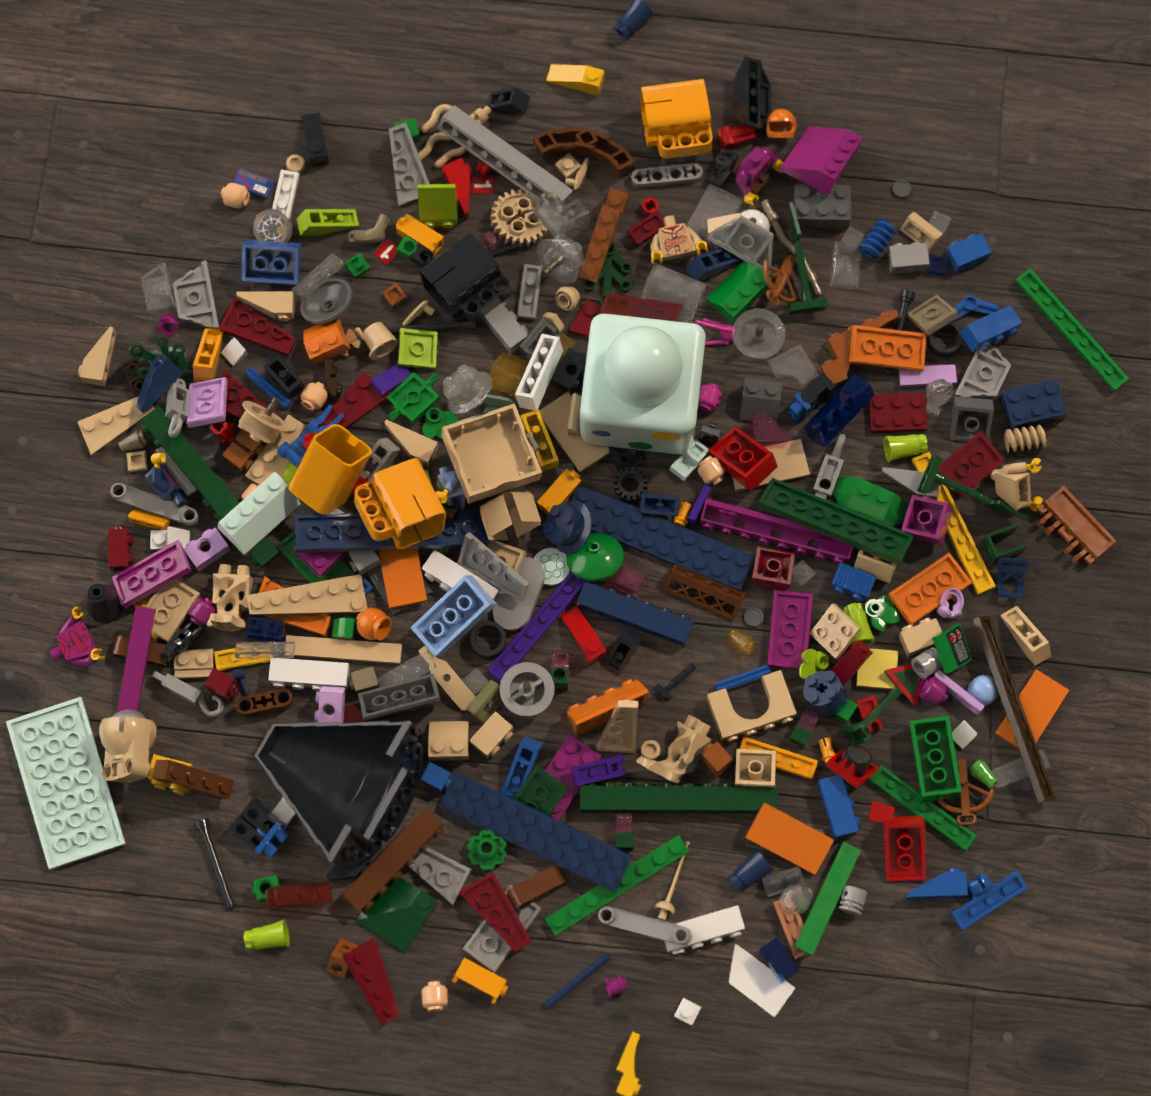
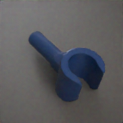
(240, 675)

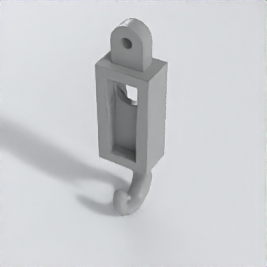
(177, 409)
(830, 469)
(188, 693)

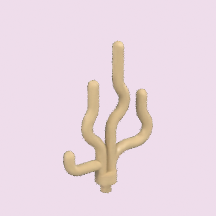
(479, 115)

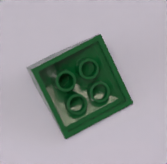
(399, 914)

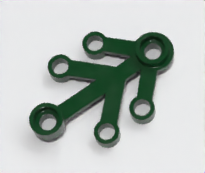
(609, 271)
(164, 349)

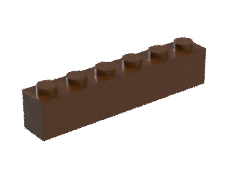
(393, 860)

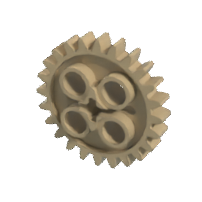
(511, 204)

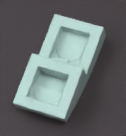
(689, 461)

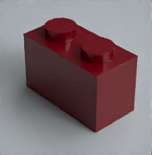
(222, 685)

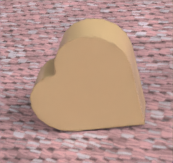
(554, 320)

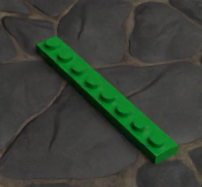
(1072, 330)
(601, 896)

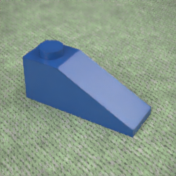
(522, 766)
(947, 885)

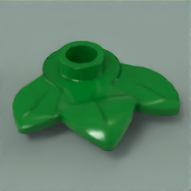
(434, 427)
(885, 612)

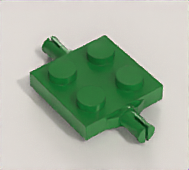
(413, 398)

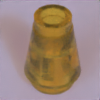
(743, 642)

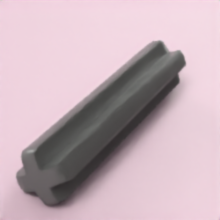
(176, 473)

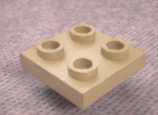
(835, 631)

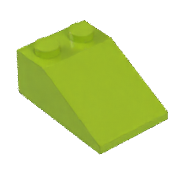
(438, 205)

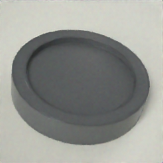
(901, 188)
(753, 617)

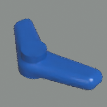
(971, 303)

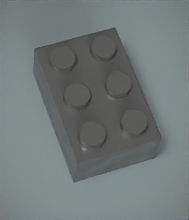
(822, 210)

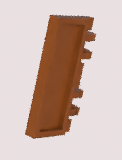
(1076, 524)

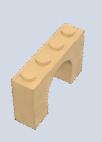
(731, 725)

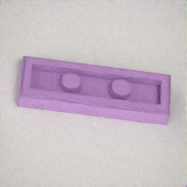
(911, 378)
(959, 693)

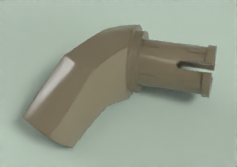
(371, 235)

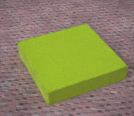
(417, 348)

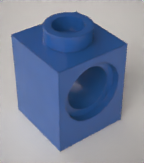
(436, 777)

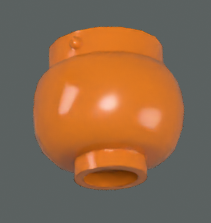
(373, 624)

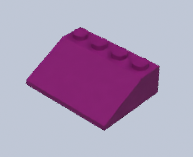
(822, 157)

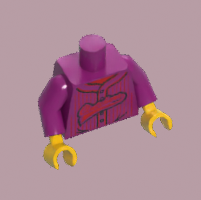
(753, 169)
(76, 642)

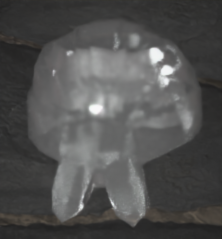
(938, 393)
(796, 899)

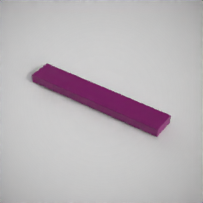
(136, 658)

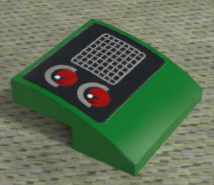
(952, 648)

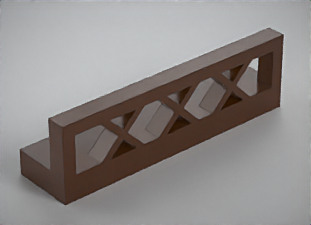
(705, 585)

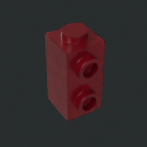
(119, 549)
(852, 661)

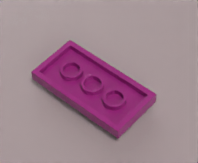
(151, 574)
(789, 629)
(569, 754)

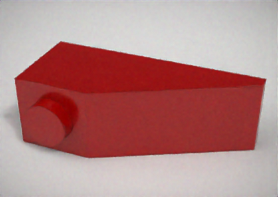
(459, 174)
(584, 635)

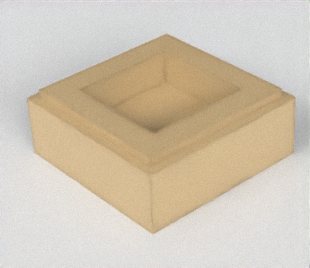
(137, 461)

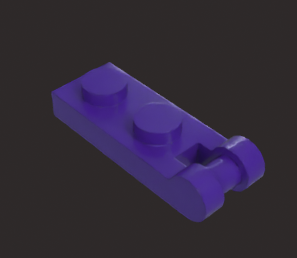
(597, 770)

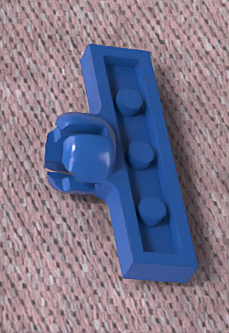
(987, 897)

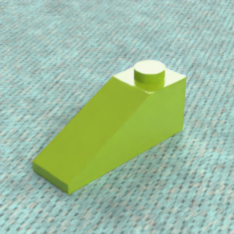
(324, 221)

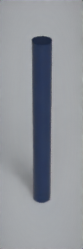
(577, 980)

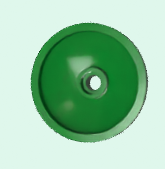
(597, 563)

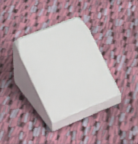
(234, 352)
(963, 734)

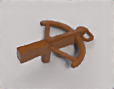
(780, 278)
(966, 810)

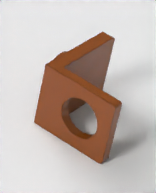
(336, 957)

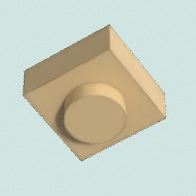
(568, 166)

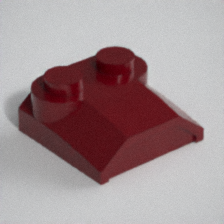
(772, 569)

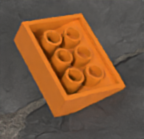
(599, 709)

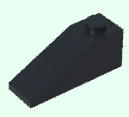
(315, 139)

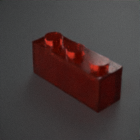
(298, 895)

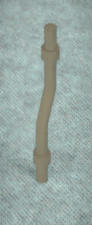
(773, 219)

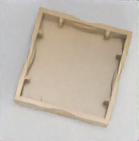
(491, 453)

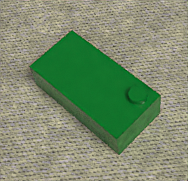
(935, 759)

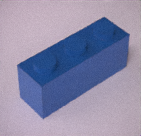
(991, 329)
(838, 806)

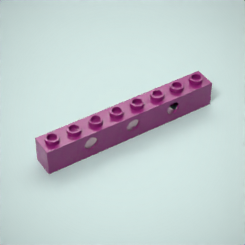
(759, 527)

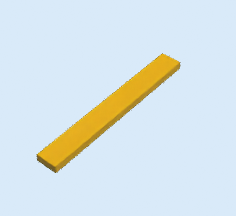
(961, 537)

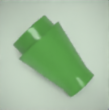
(983, 773)

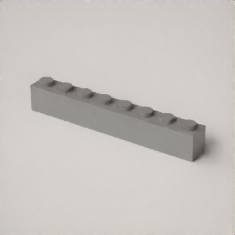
(501, 156)

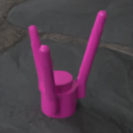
(725, 331)

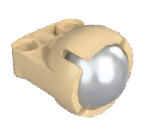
(127, 744)

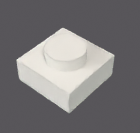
(687, 1011)

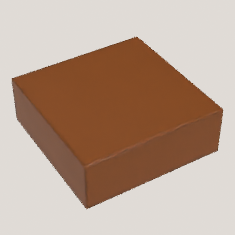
(394, 295)

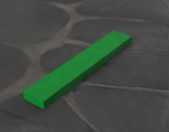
(932, 814)
(827, 899)

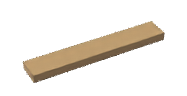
(346, 649)

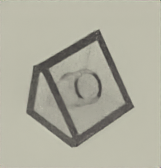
(844, 266)
(158, 289)

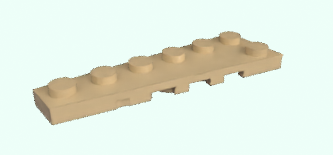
(325, 597)

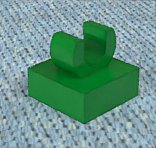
(357, 266)

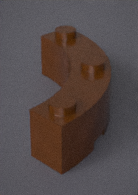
(585, 142)

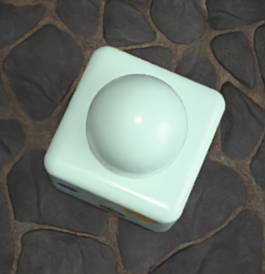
(642, 383)

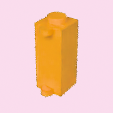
(420, 233)
(559, 490)
(481, 979)

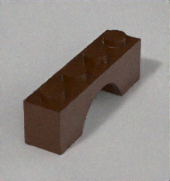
(193, 778)

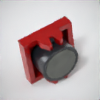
(853, 764)

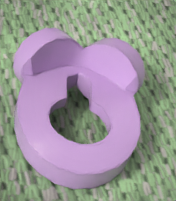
(944, 610)

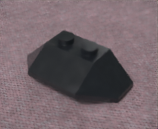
(751, 94)

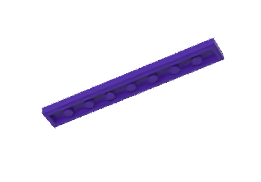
(537, 626)

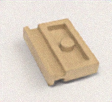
(194, 664)

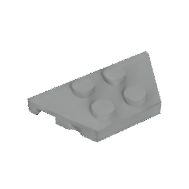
(745, 241)
(196, 298)
(984, 375)

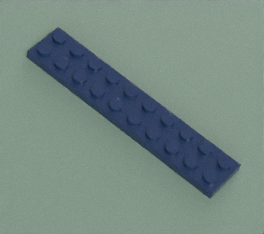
(349, 533)
(665, 539)
(536, 831)

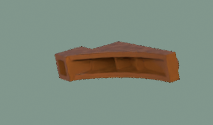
(603, 234)
(840, 348)

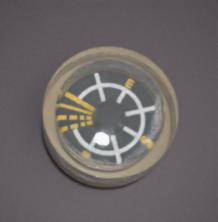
(272, 226)

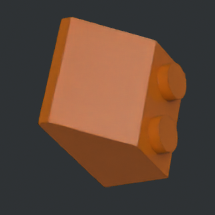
(325, 341)

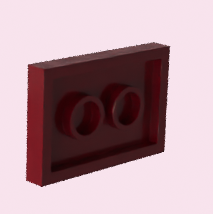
(898, 413)
(971, 462)

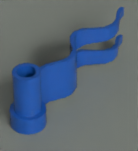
(294, 452)

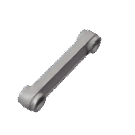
(153, 504)
(645, 925)

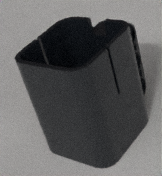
(464, 279)

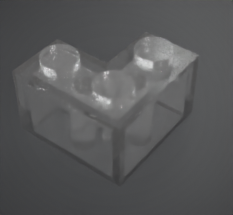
(558, 216)

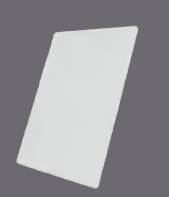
(758, 982)

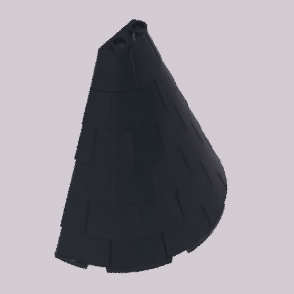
(345, 780)

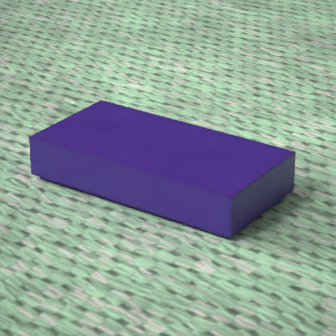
(390, 379)
(705, 492)

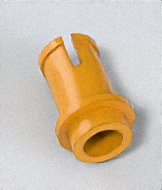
(683, 513)
(827, 751)

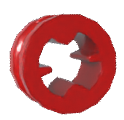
(483, 168)
(647, 202)

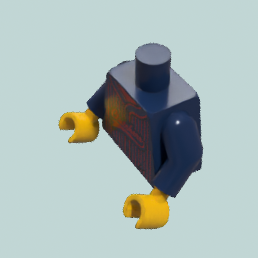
(163, 482)

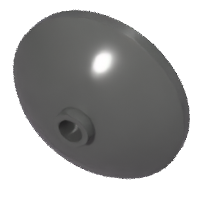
(327, 302)

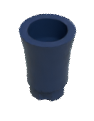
(633, 18)
(750, 871)

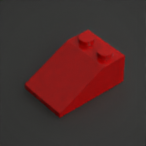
(744, 458)
(904, 848)

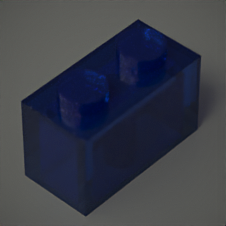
(778, 960)

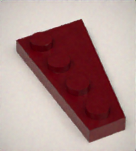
(640, 307)
(355, 402)
(495, 908)
(372, 979)

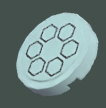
(554, 566)

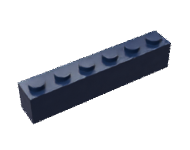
(635, 613)

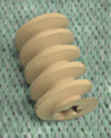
(1025, 437)

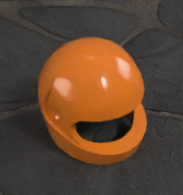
(781, 124)

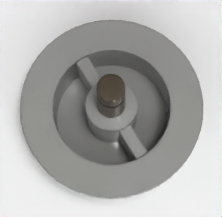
(527, 689)

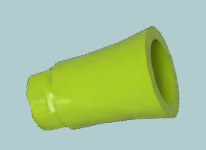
(904, 446)
(856, 613)
(267, 936)

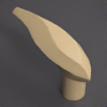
(579, 176)
(418, 310)

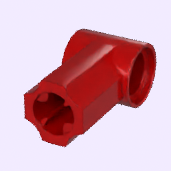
(730, 137)
(225, 432)

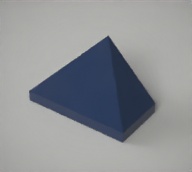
(659, 504)

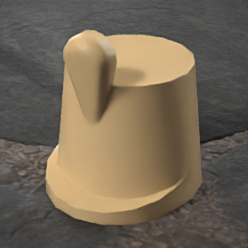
(378, 339)

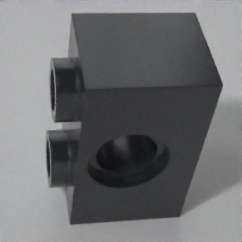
(284, 377)
(564, 381)

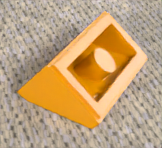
(148, 519)

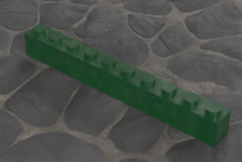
(203, 478)
(675, 798)

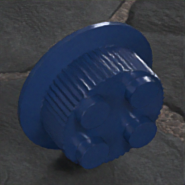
(568, 526)

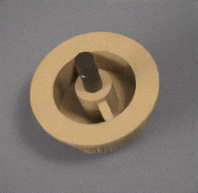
(262, 421)

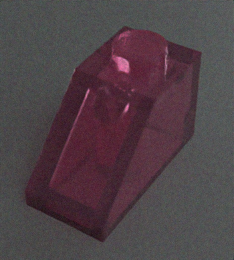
(767, 429)
(627, 580)

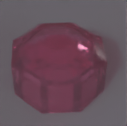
(490, 240)

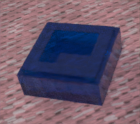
(937, 265)

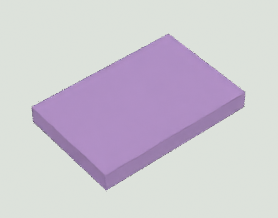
(207, 402)

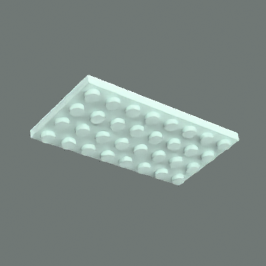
(65, 783)

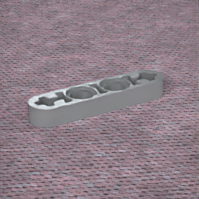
(666, 173)

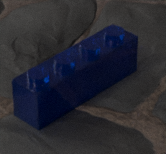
(839, 411)

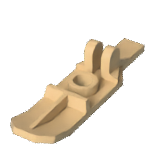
(455, 687)

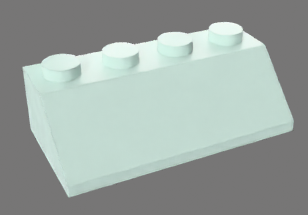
(259, 513)

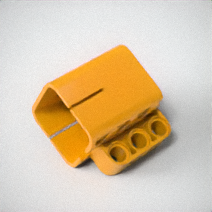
(677, 116)
(329, 469)
(399, 500)

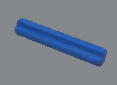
(267, 387)
(743, 678)

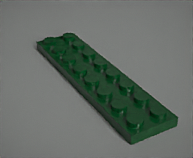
(835, 521)

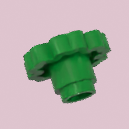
(487, 850)

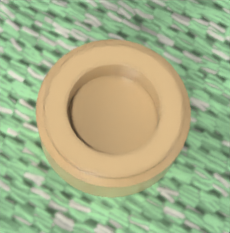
(295, 163)
(650, 749)

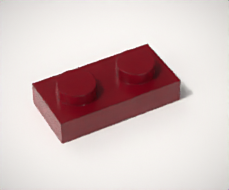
(646, 228)

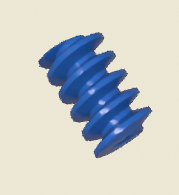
(876, 238)

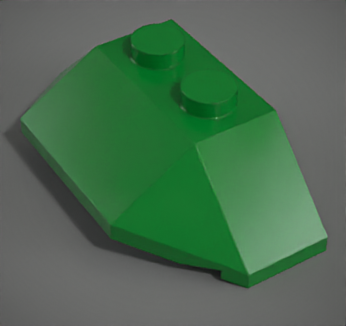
(870, 500)

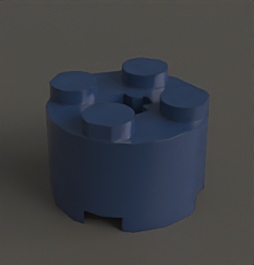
(825, 693)

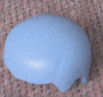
(983, 689)

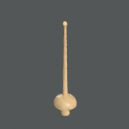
(665, 907)

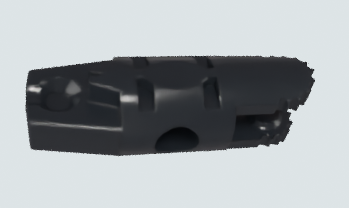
(182, 641)

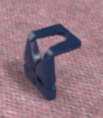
(1012, 568)

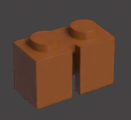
(243, 453)
(715, 759)

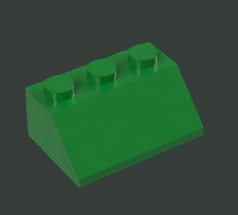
(738, 291)

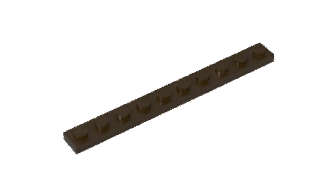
(1014, 709)

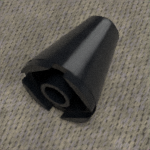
(103, 603)

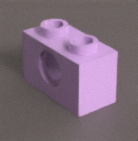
(203, 559)
(330, 696)

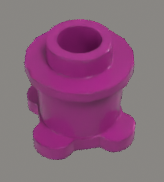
(168, 324)
(615, 986)

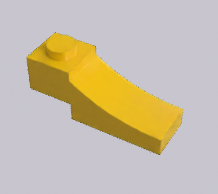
(628, 1084)

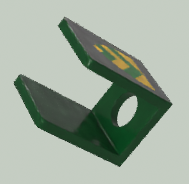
(998, 534)

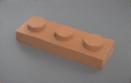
(791, 926)

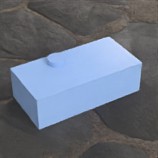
(453, 615)

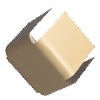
(521, 509)

